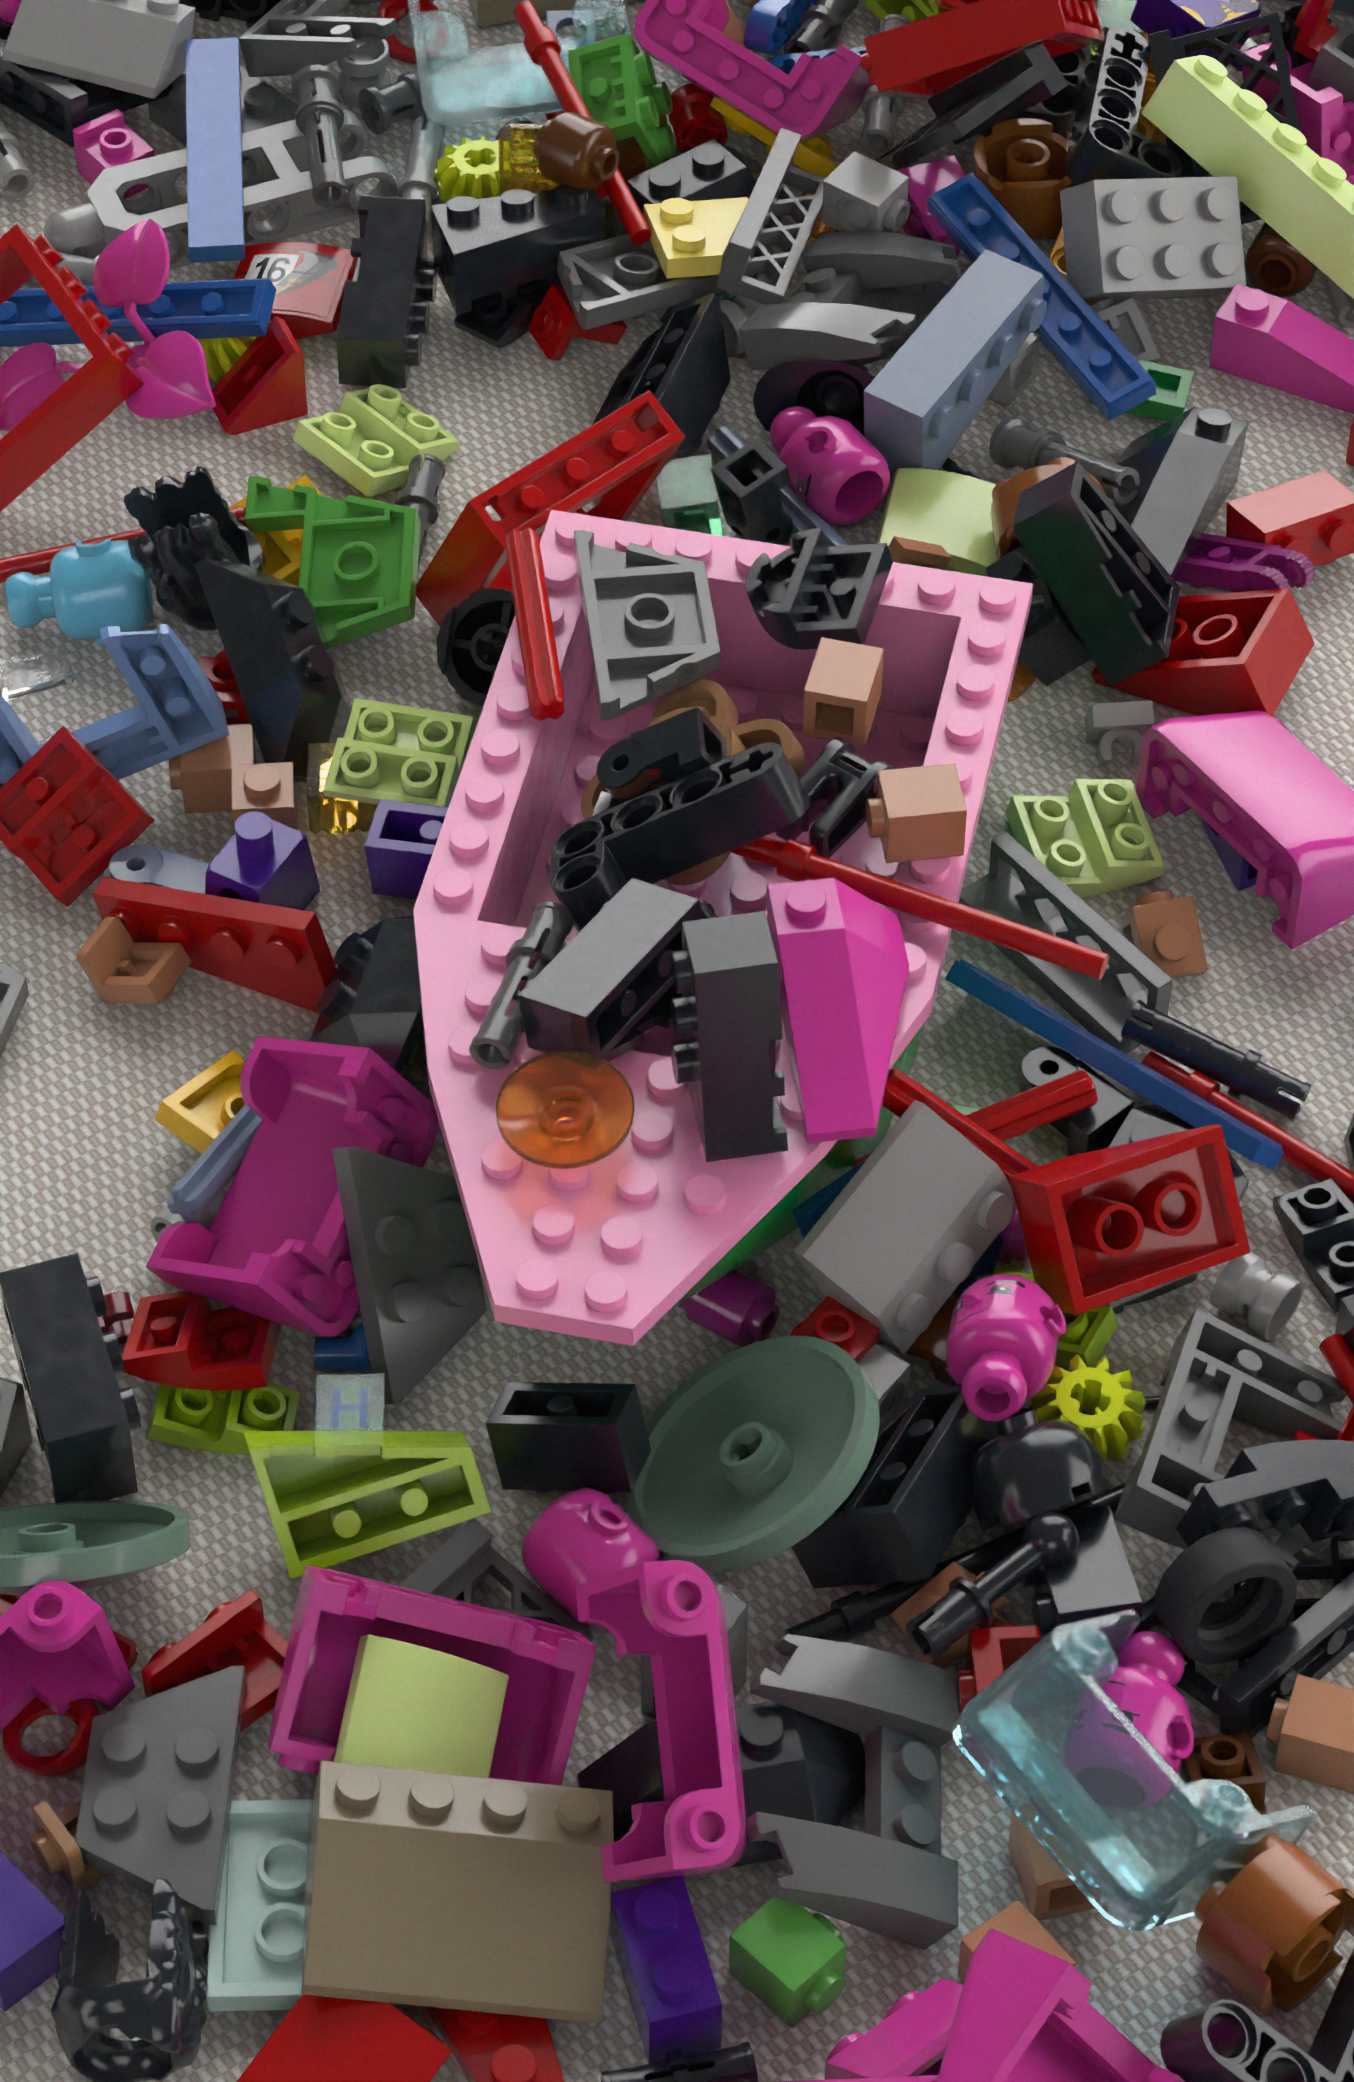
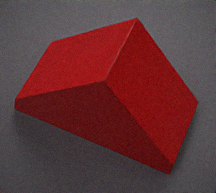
(263, 383)

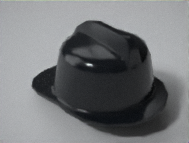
(819, 385)

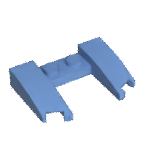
(173, 716)

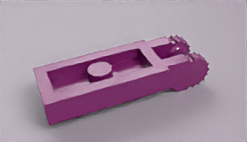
(1244, 565)

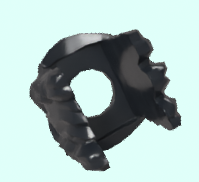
(183, 527)
(160, 2010)

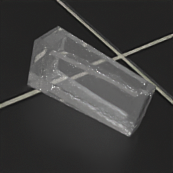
(34, 674)

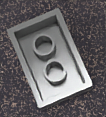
(1153, 238)

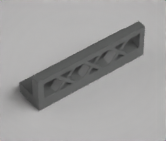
(761, 227)
(1095, 1003)

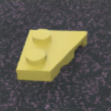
(693, 234)

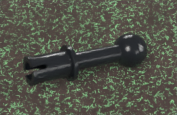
(1046, 1541)

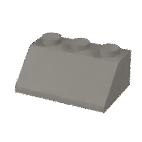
(104, 42)
(908, 1226)

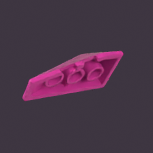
(1283, 348)
(838, 1001)

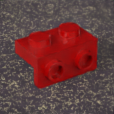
(228, 1637)

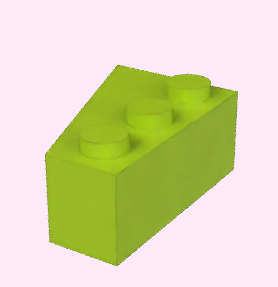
(362, 1489)

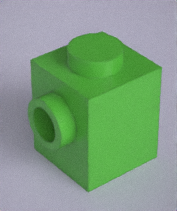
(789, 1959)

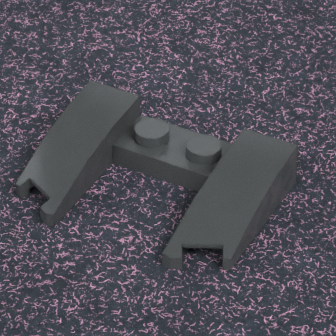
(308, 34)
(820, 315)
(1208, 1380)
(894, 1870)

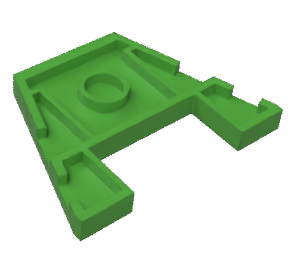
(354, 555)

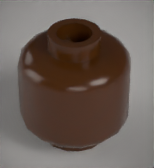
(575, 151)
(1277, 265)

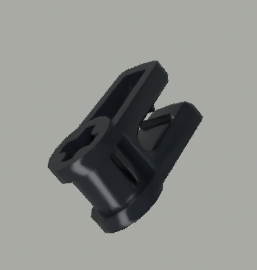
(838, 796)

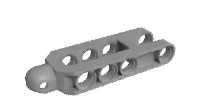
(275, 176)

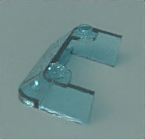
(495, 80)
(1100, 1790)

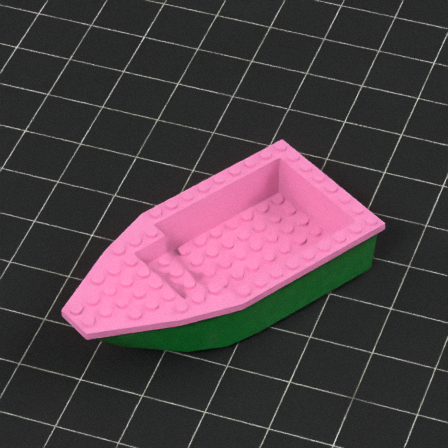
(654, 1222)

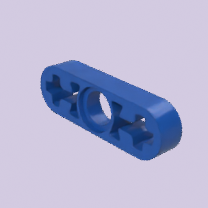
(773, 24)

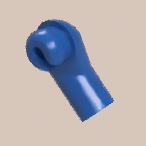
(342, 1352)

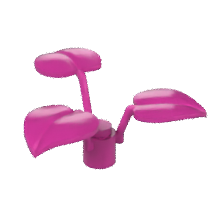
(170, 366)

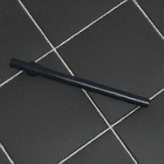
(857, 1612)

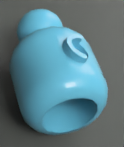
(85, 592)

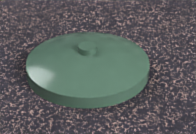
(755, 1453)
(87, 1542)

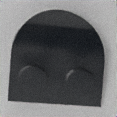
(818, 590)

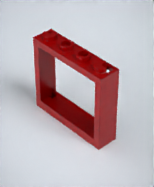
(947, 47)
(87, 394)
(603, 464)

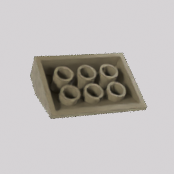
(457, 1892)

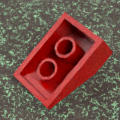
(1226, 654)
(1130, 1217)

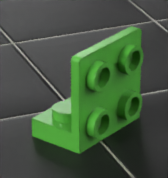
(624, 94)

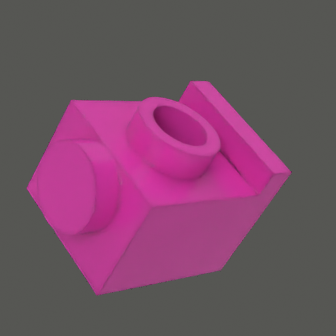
(107, 144)

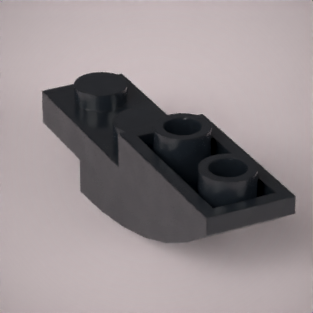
(1278, 1489)

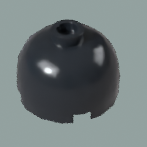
(474, 640)
(1033, 1469)

